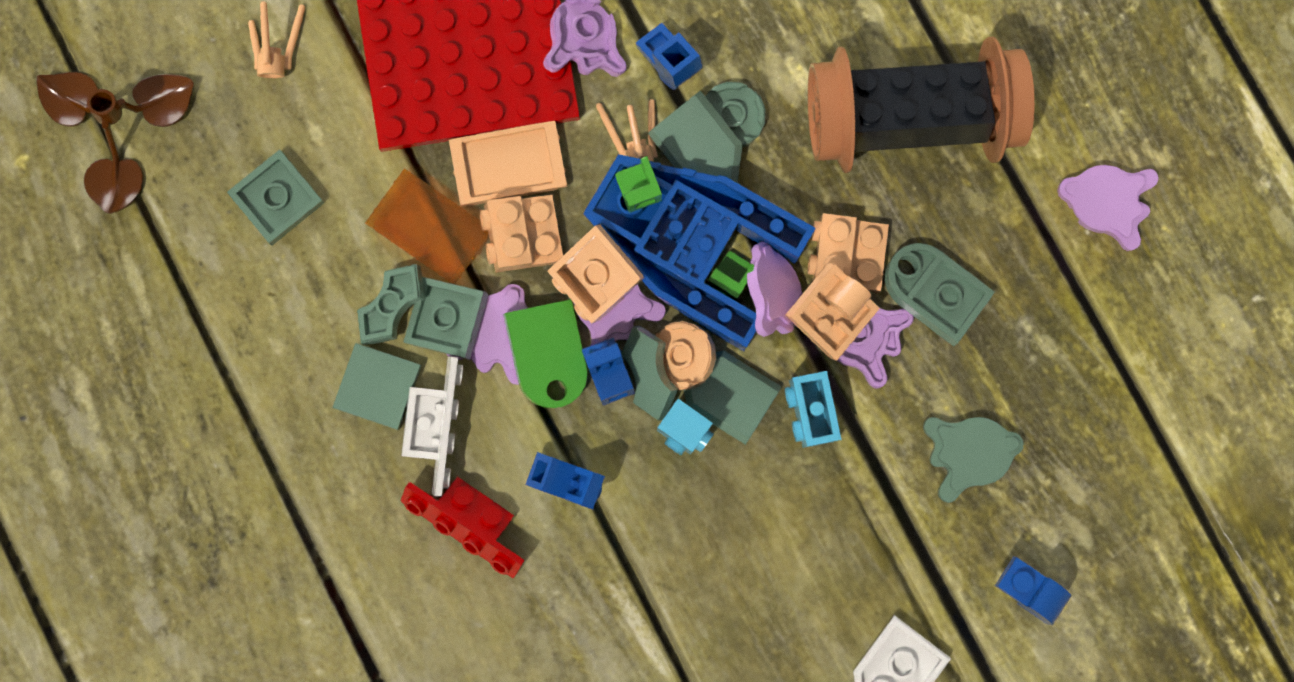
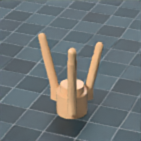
(268, 59)
(638, 147)

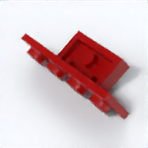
(468, 519)

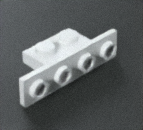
(429, 424)

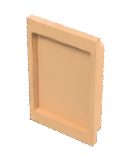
(508, 163)

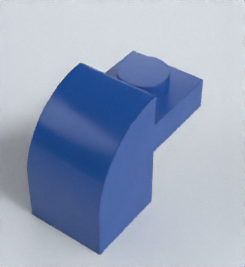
(670, 56)
(608, 371)
(565, 480)
(1033, 591)

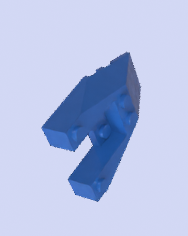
(685, 235)

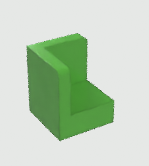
(639, 186)
(731, 276)

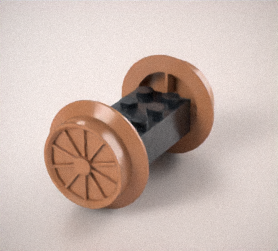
(921, 105)

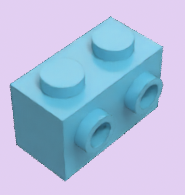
(813, 409)
(685, 429)

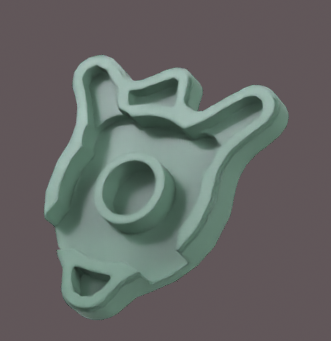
(971, 451)

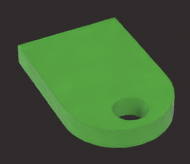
(547, 349)

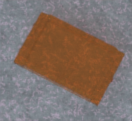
(428, 226)

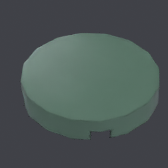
(740, 109)

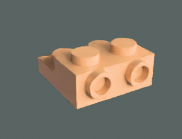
(521, 232)
(851, 245)
(595, 275)

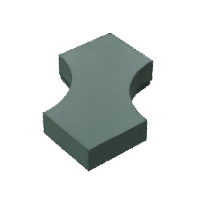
(399, 291)
(645, 357)

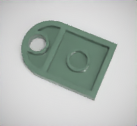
(938, 291)

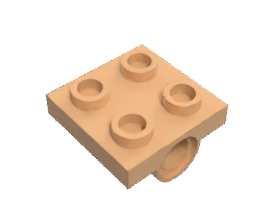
(833, 310)

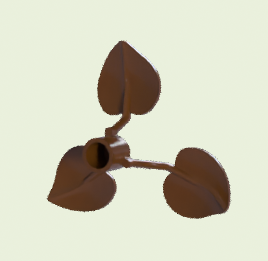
(73, 94)

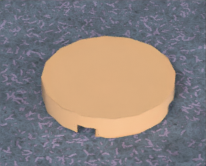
(687, 354)

